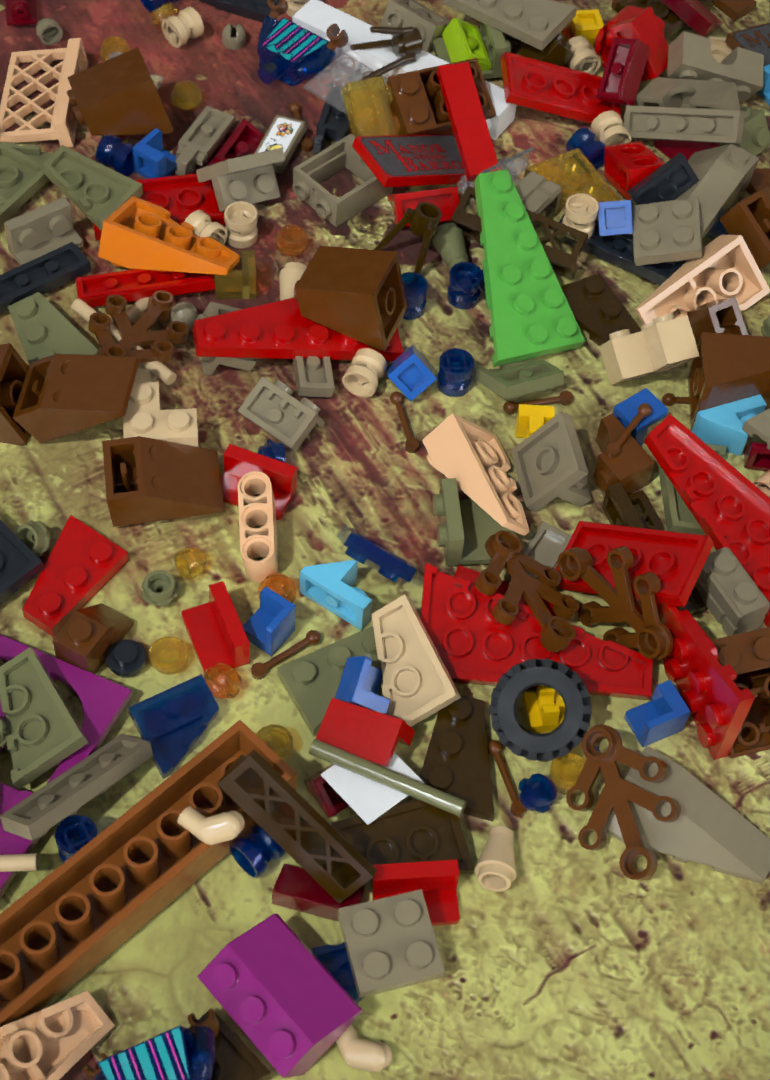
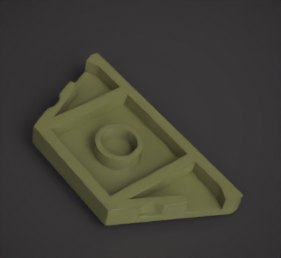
(19, 176)

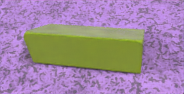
(465, 43)

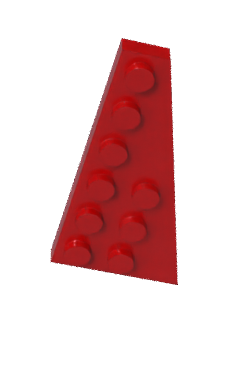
(278, 333)
(718, 497)
(482, 649)
(703, 682)

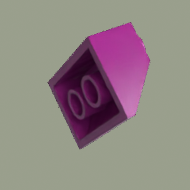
(280, 995)

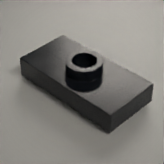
(665, 182)

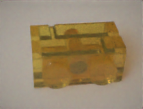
(369, 108)

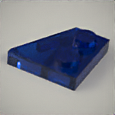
(175, 721)

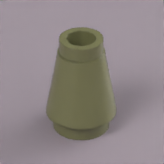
(450, 244)

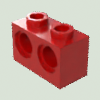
(628, 165)

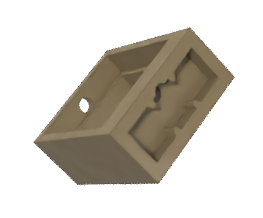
(324, 165)

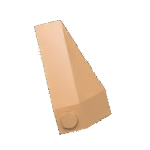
(722, 273)
(480, 469)
(51, 1039)

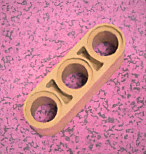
(255, 512)

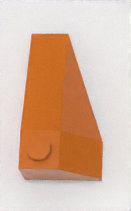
(147, 239)

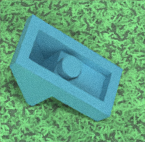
(725, 422)
(332, 588)

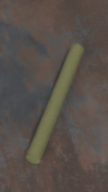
(387, 777)

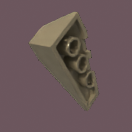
(722, 177)
(706, 829)

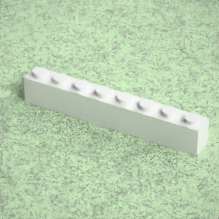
(318, 16)

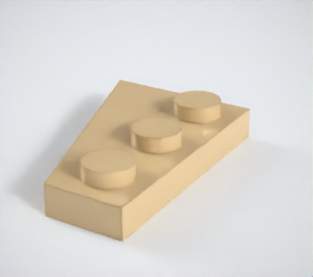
(410, 664)

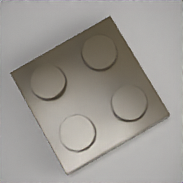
(667, 231)
(390, 943)

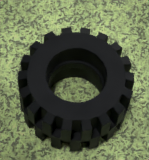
(504, 709)

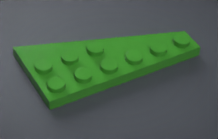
(520, 286)

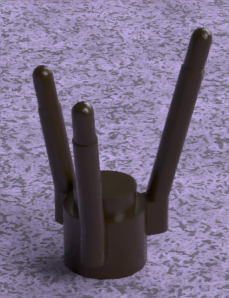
(406, 44)
(423, 224)

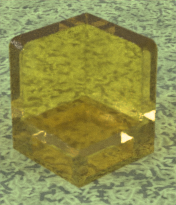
(238, 282)

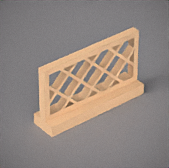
(59, 114)

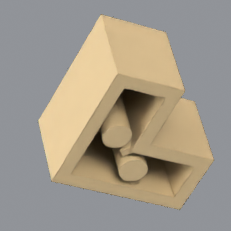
(656, 349)
(148, 420)

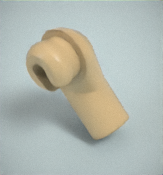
(213, 828)
(362, 1053)

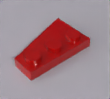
(72, 575)

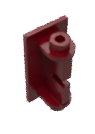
(21, 12)

